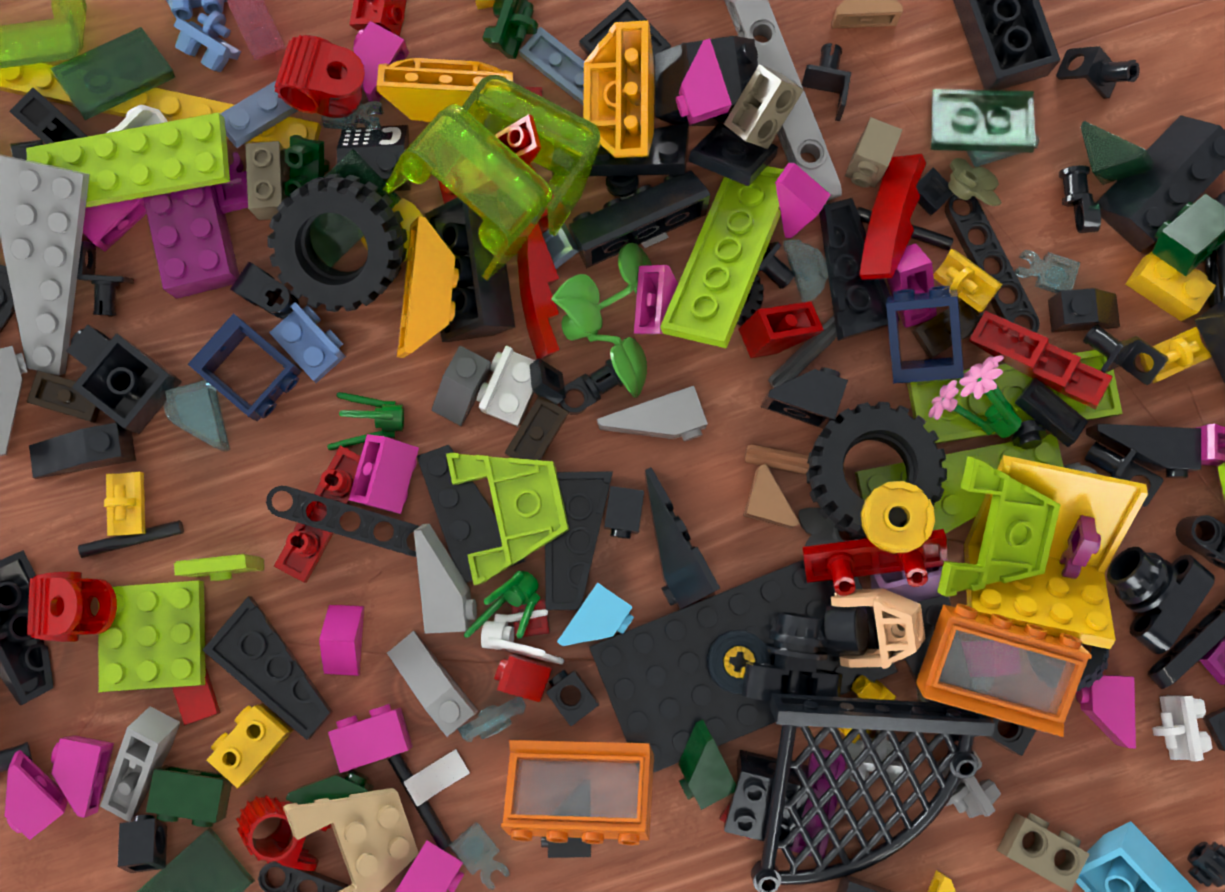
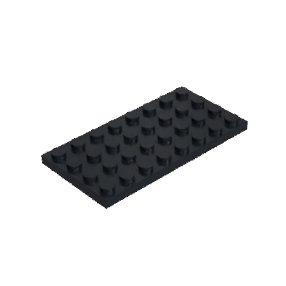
(661, 670)

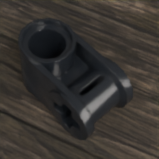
(263, 290)
(1212, 540)

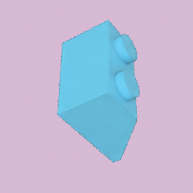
(598, 618)

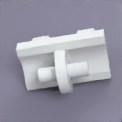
(1181, 727)

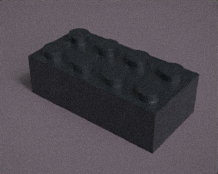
(1008, 41)

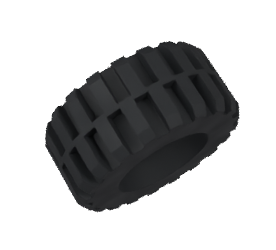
(308, 272)
(879, 424)

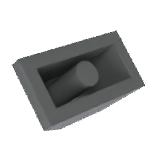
(461, 385)

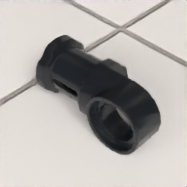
(1077, 194)
(592, 387)

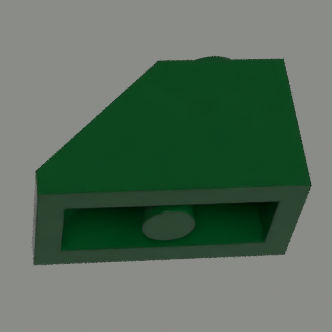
(704, 769)
(331, 787)

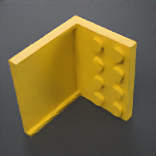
(1049, 599)

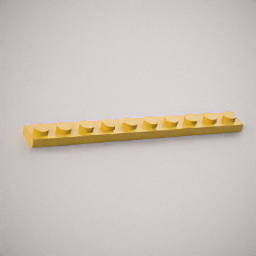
(171, 104)

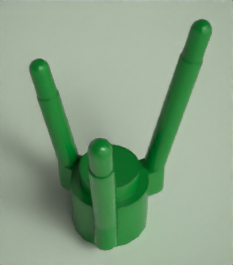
(388, 417)
(516, 591)

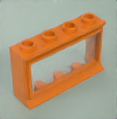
(1002, 669)
(579, 791)

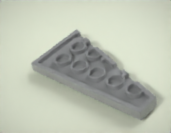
(41, 249)

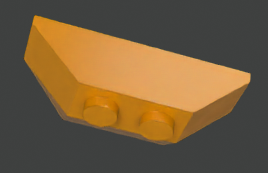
(428, 86)
(622, 89)
(426, 288)

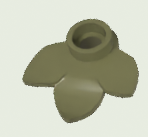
(973, 182)

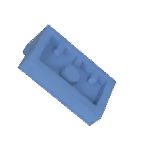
(307, 343)

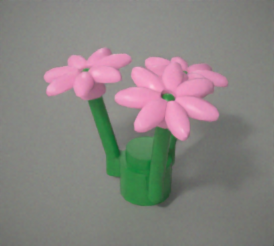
(980, 380)

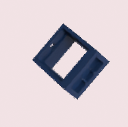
(222, 345)
(929, 368)

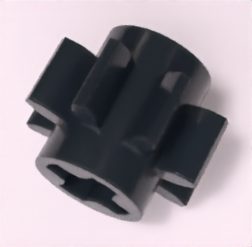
(1208, 864)

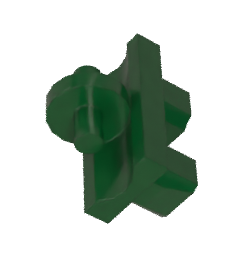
(512, 26)
(305, 162)

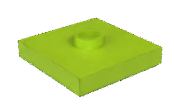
(219, 567)

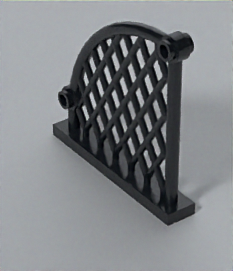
(860, 714)

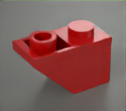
(522, 677)

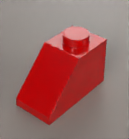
(779, 328)

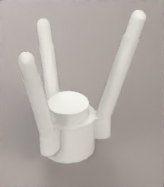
(500, 636)

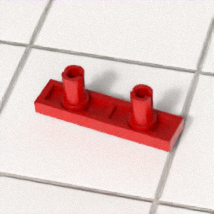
(308, 543)
(861, 558)

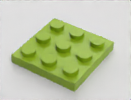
(154, 638)

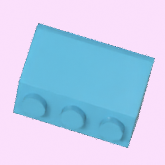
(1129, 863)

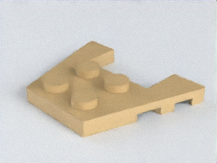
(369, 833)

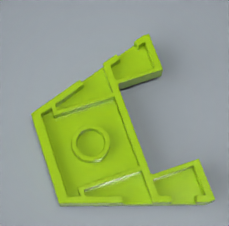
(525, 506)
(1015, 533)

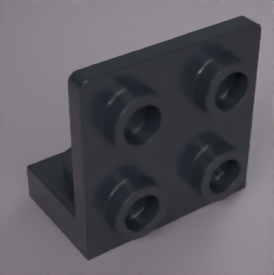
(752, 797)

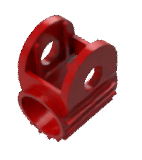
(314, 73)
(62, 604)
(276, 845)

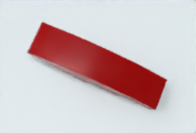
(890, 217)
(535, 275)
(1038, 359)

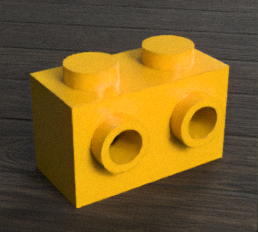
(1169, 288)
(249, 744)

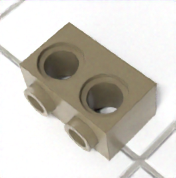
(763, 106)
(873, 153)
(266, 178)
(1041, 854)

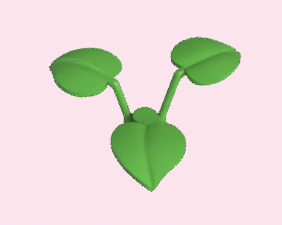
(580, 301)

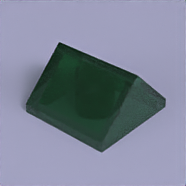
(1112, 156)

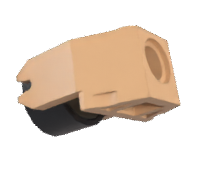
(897, 623)

